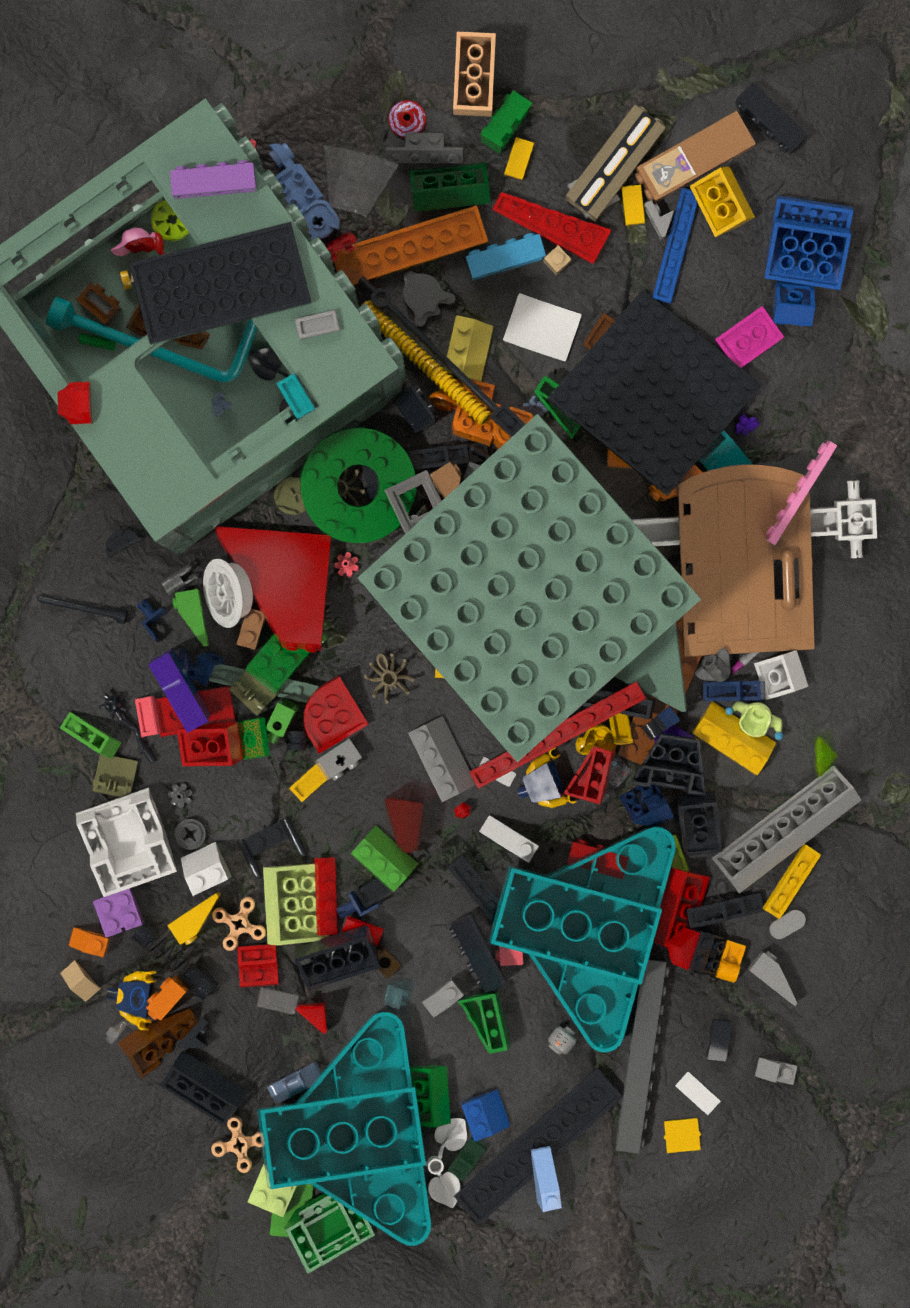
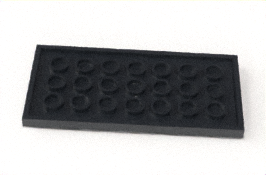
(220, 283)

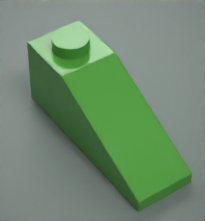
(191, 610)
(90, 735)

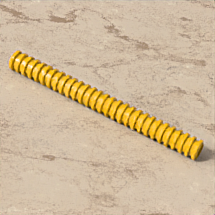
(430, 367)

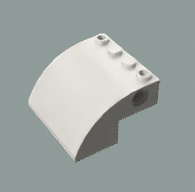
(126, 842)

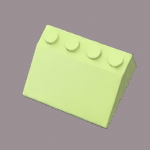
(290, 904)

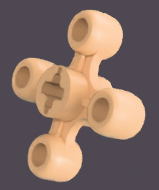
(235, 932)
(230, 1145)

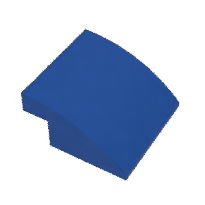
(808, 242)

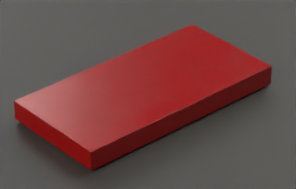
(216, 700)

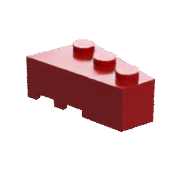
(593, 775)

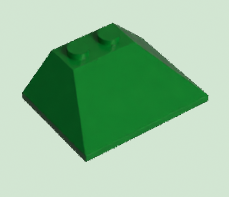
(325, 1231)

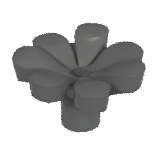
(180, 791)

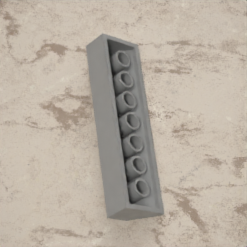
(786, 829)

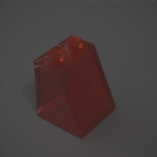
(405, 822)

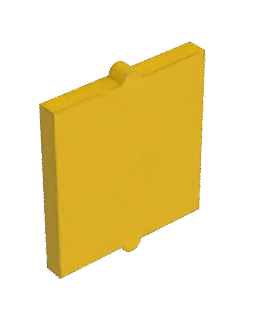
(682, 1135)

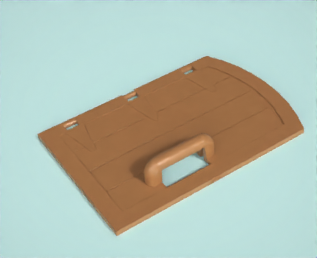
(735, 562)

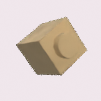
(557, 260)

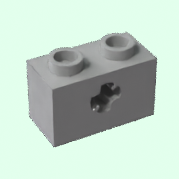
(328, 762)

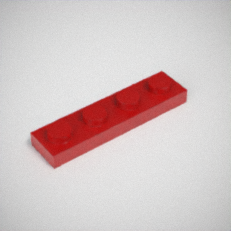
(326, 896)

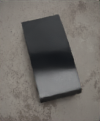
(719, 1040)

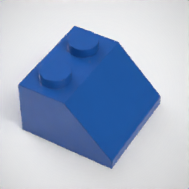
(793, 304)
(485, 1115)

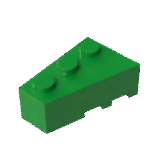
(488, 1019)

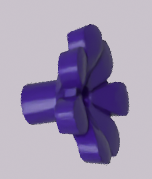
(746, 424)

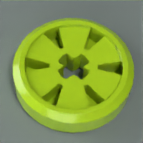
(167, 230)

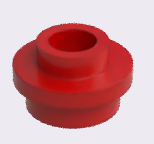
(462, 810)

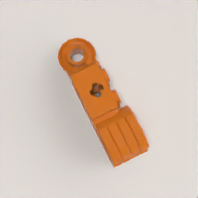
(468, 428)

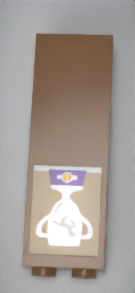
(694, 157)

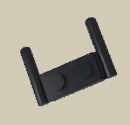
(267, 838)

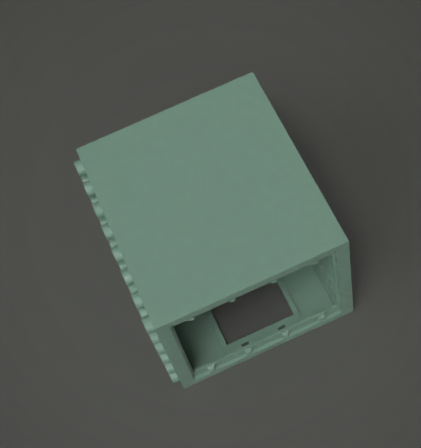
(157, 419)

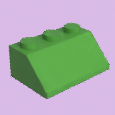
(384, 859)

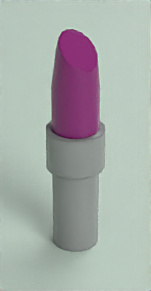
(743, 661)

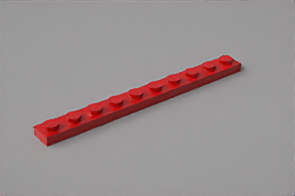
(564, 732)

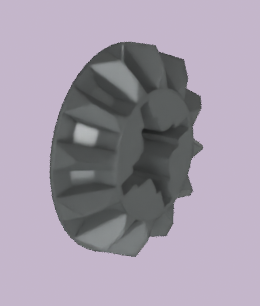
(189, 843)

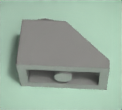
(443, 998)

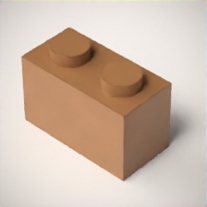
(251, 629)

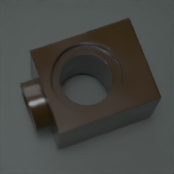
(394, 966)

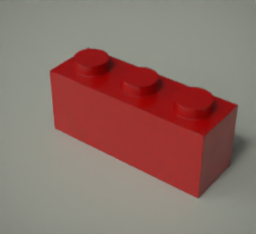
(605, 863)

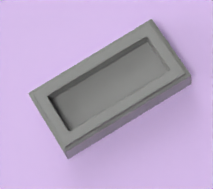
(317, 325)

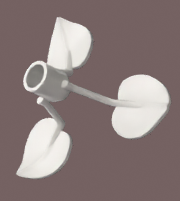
(447, 1185)

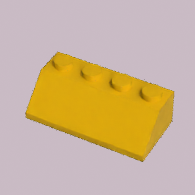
(727, 737)

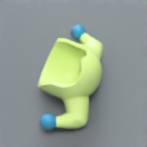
(756, 719)

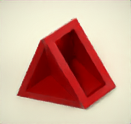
(315, 1014)

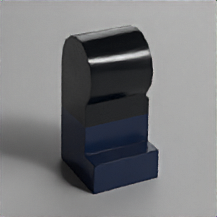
(660, 723)

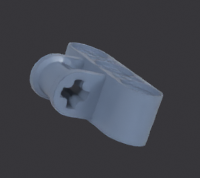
(294, 1083)

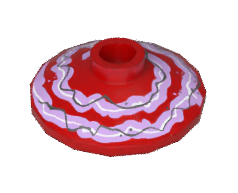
(414, 125)

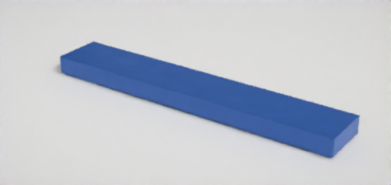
(675, 246)

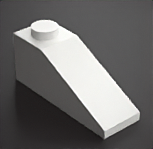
(509, 838)

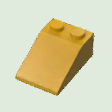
(191, 922)

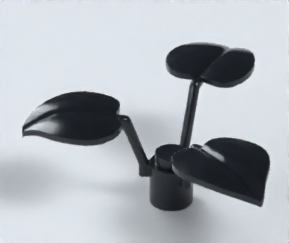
(265, 365)

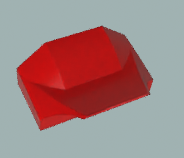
(75, 403)

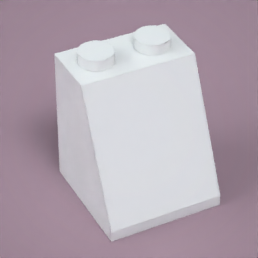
(205, 868)

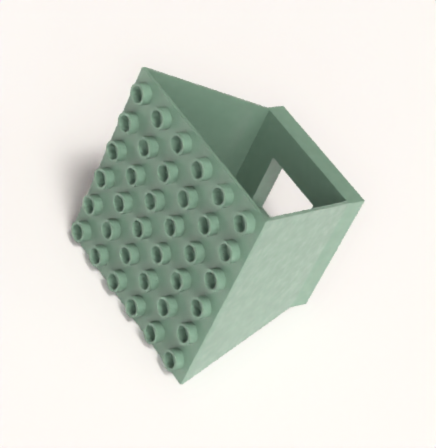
(528, 588)

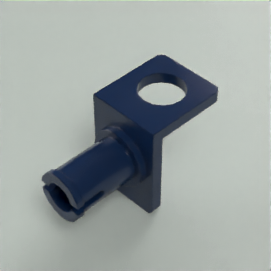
(151, 616)
(204, 667)
(355, 905)

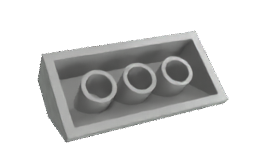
(442, 759)

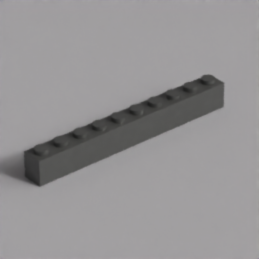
(640, 1057)

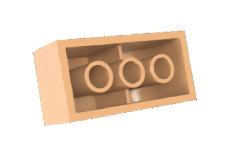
(474, 74)

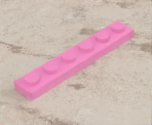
(804, 485)

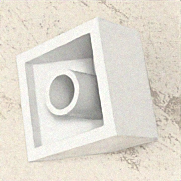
(781, 674)

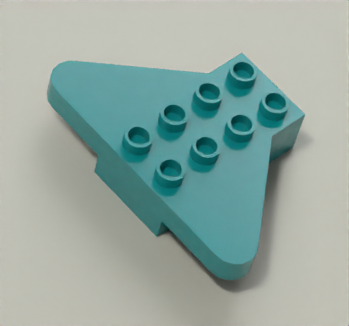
(590, 929)
(357, 1134)

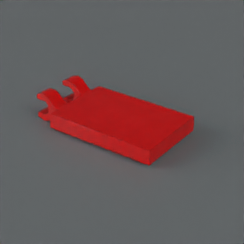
(339, 243)

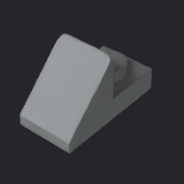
(659, 223)
(776, 1071)

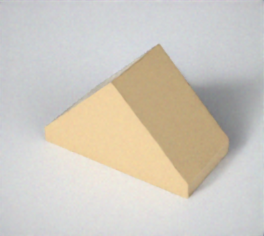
(79, 981)

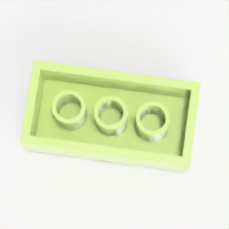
(270, 1199)

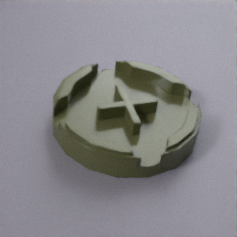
(288, 496)

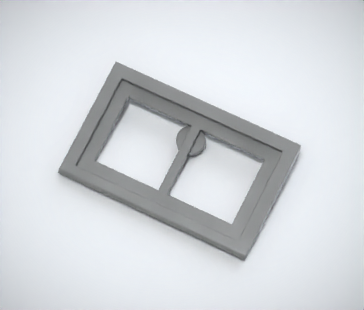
(393, 495)

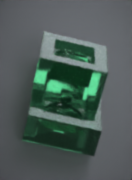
(466, 1159)

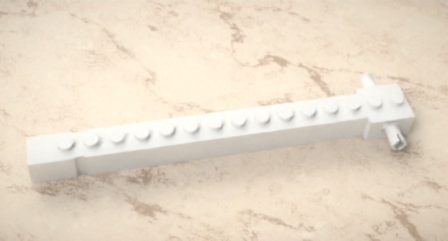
(847, 520)

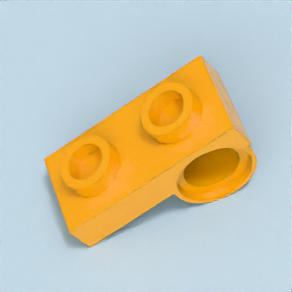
(730, 961)

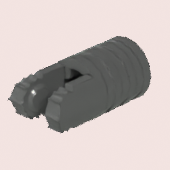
(174, 581)

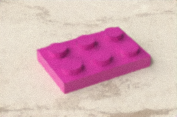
(749, 337)

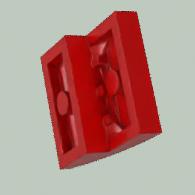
(258, 965)

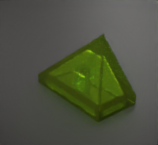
(823, 756)

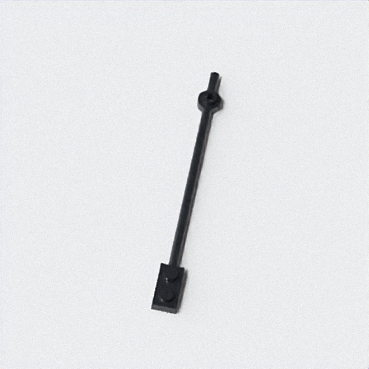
(502, 415)

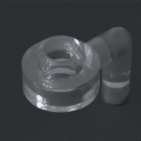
(114, 1032)

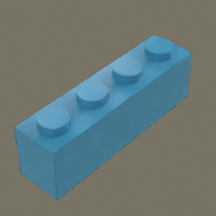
(505, 257)

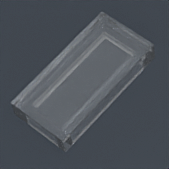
(277, 1000)

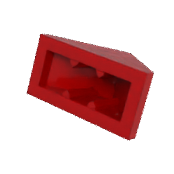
(682, 947)

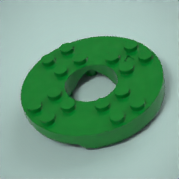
(321, 476)

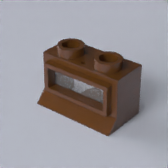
(99, 304)

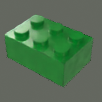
(275, 664)

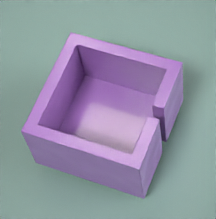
(118, 912)

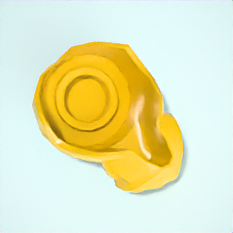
(585, 743)

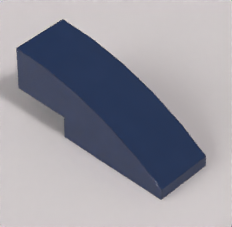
(734, 691)

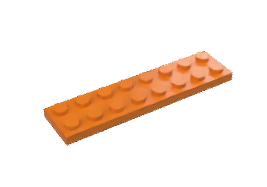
(412, 245)

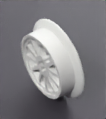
(227, 592)

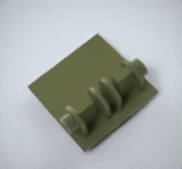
(252, 693)
(114, 776)

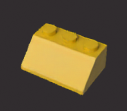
(722, 201)

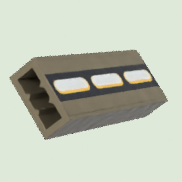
(615, 162)

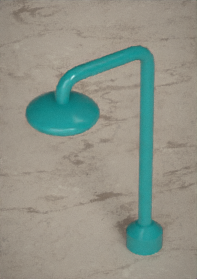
(63, 316)

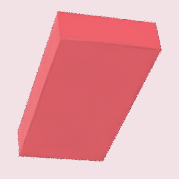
(147, 716)

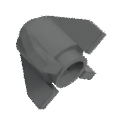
(715, 667)

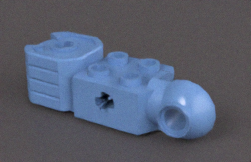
(304, 194)

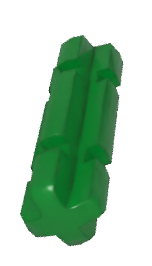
(96, 341)

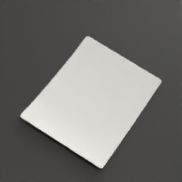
(542, 327)

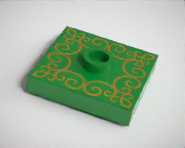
(253, 738)

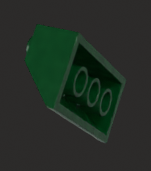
(450, 187)

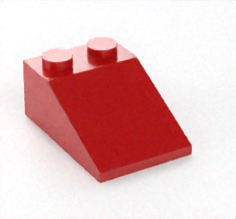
(211, 745)

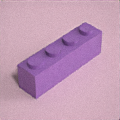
(213, 180)

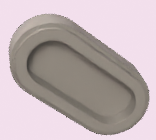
(787, 924)

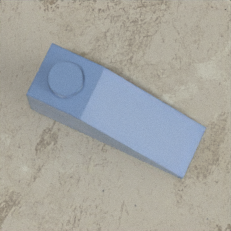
(545, 1179)

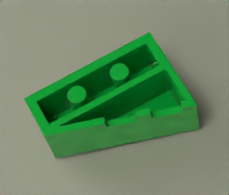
(505, 121)
(543, 391)

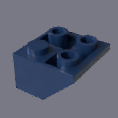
(646, 805)

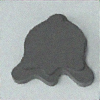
(424, 295)

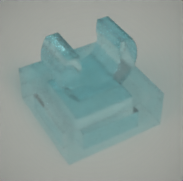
(394, 996)

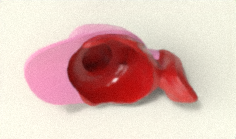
(139, 240)

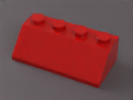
(682, 891)

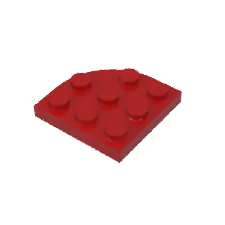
(332, 715)

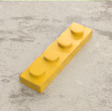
(791, 881)

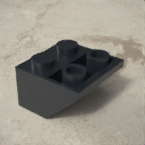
(707, 951)

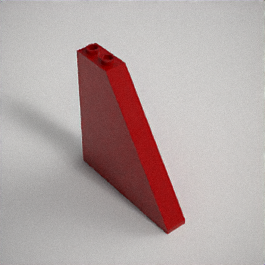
(286, 580)

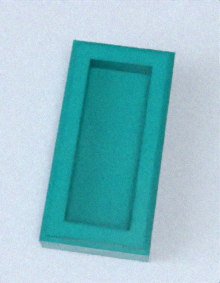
(295, 396)

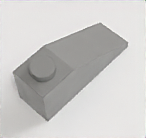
(770, 972)

